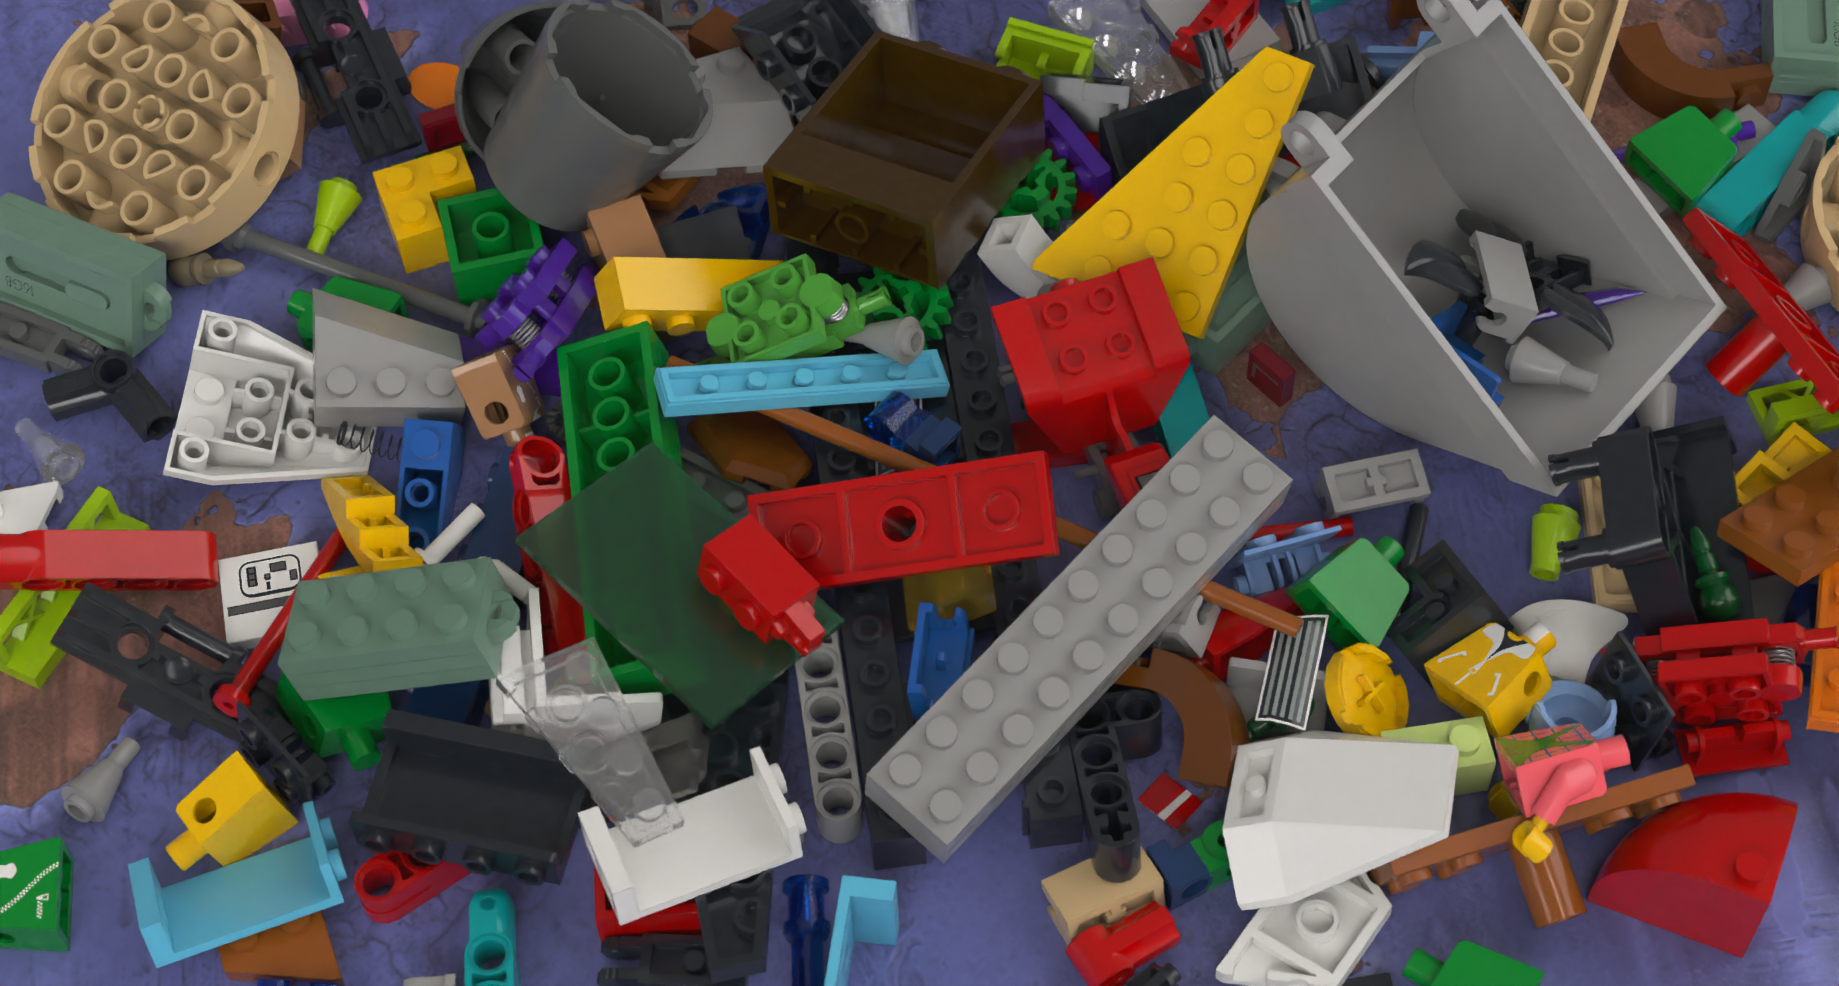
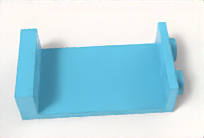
(239, 896)
(865, 914)

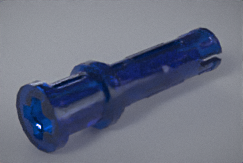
(806, 927)

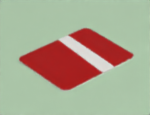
(1169, 801)

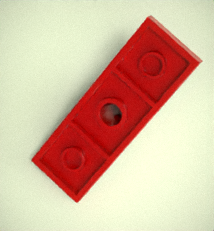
(1777, 327)
(962, 515)

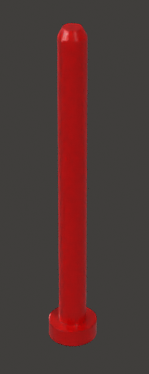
(239, 689)

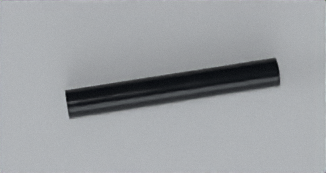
(1411, 545)

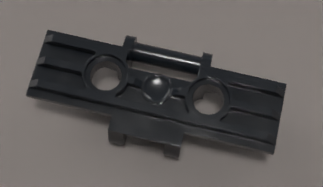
(370, 73)
(161, 679)

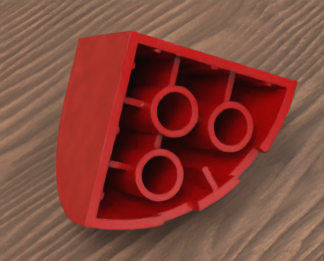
(1701, 867)

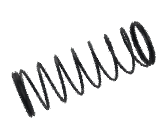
(343, 428)

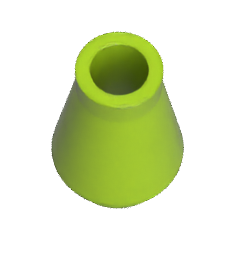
(1550, 526)

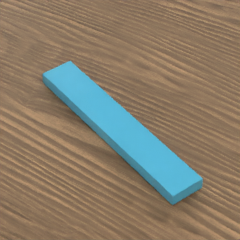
(796, 383)

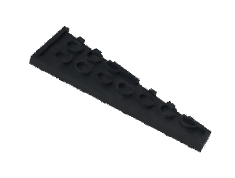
(738, 915)

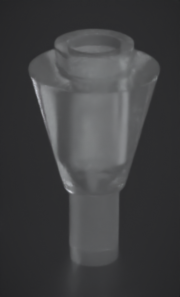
(54, 456)

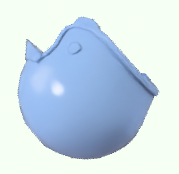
(1574, 703)

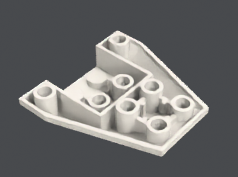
(253, 412)
(1330, 808)

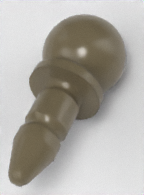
(201, 269)

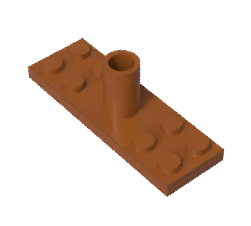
(1792, 524)
(1547, 885)

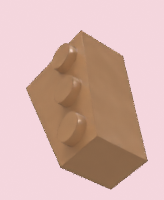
(623, 232)

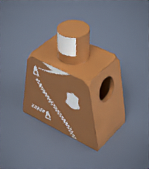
(497, 397)

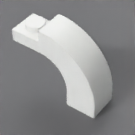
(1011, 250)

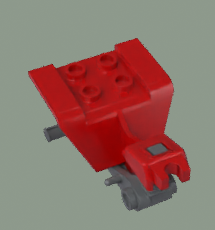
(1095, 369)

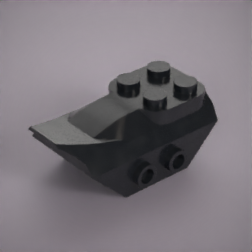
(804, 45)

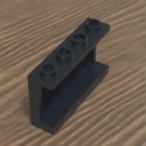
(471, 799)

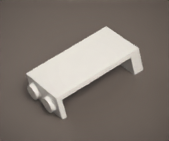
(722, 841)

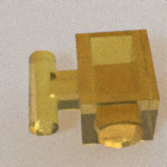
(965, 588)

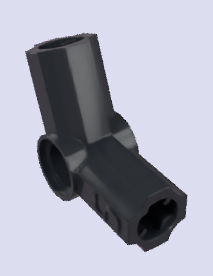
(94, 388)

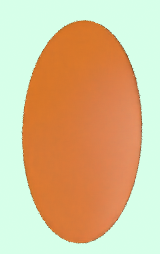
(434, 84)

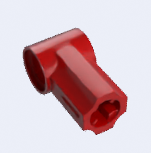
(1113, 953)

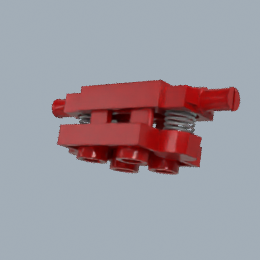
(1730, 667)

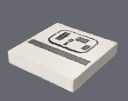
(258, 587)

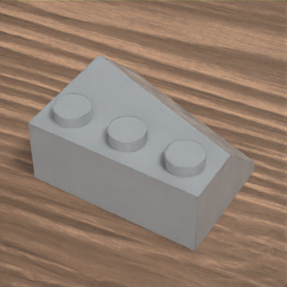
(745, 120)
(380, 367)

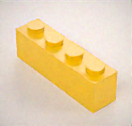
(668, 292)

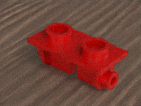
(1734, 746)

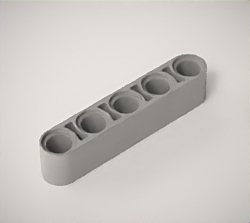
(830, 742)

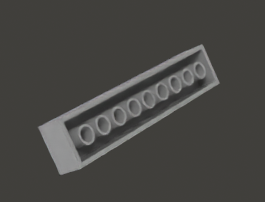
(1076, 639)

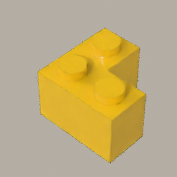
(410, 203)

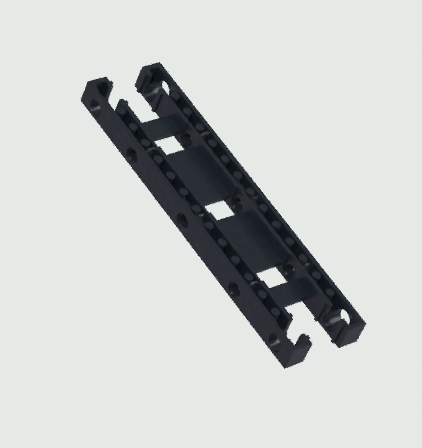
(877, 610)

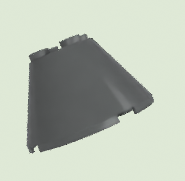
(492, 64)

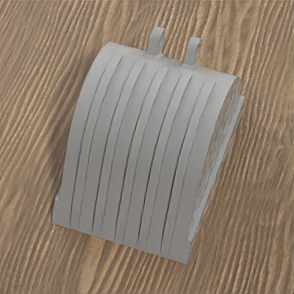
(1494, 133)

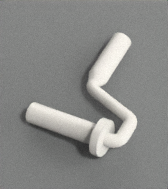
(455, 534)

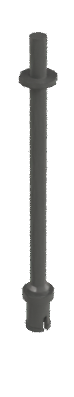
(245, 237)

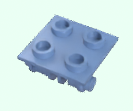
(1297, 553)

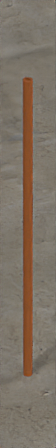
(1066, 530)

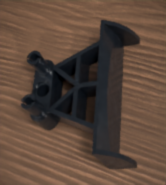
(1335, 86)
(1652, 497)

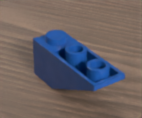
(429, 478)

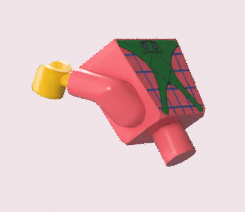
(1546, 774)

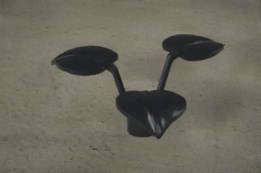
(1441, 265)

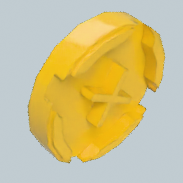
(1365, 692)

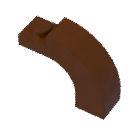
(1666, 84)
(1207, 710)

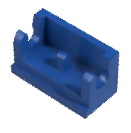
(939, 656)

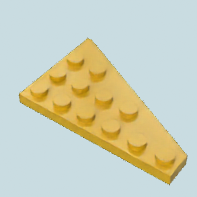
(1191, 194)

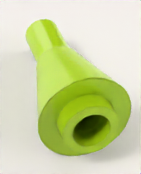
(334, 206)

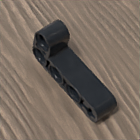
(1112, 731)

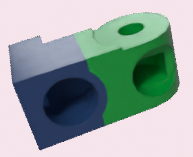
(1193, 866)

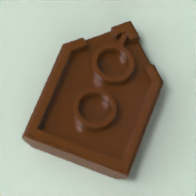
(751, 448)

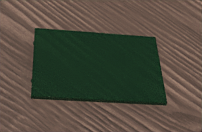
(632, 561)

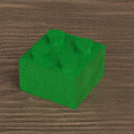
(485, 242)

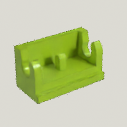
(1044, 49)

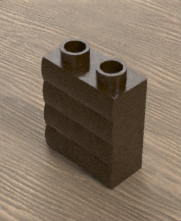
(906, 157)

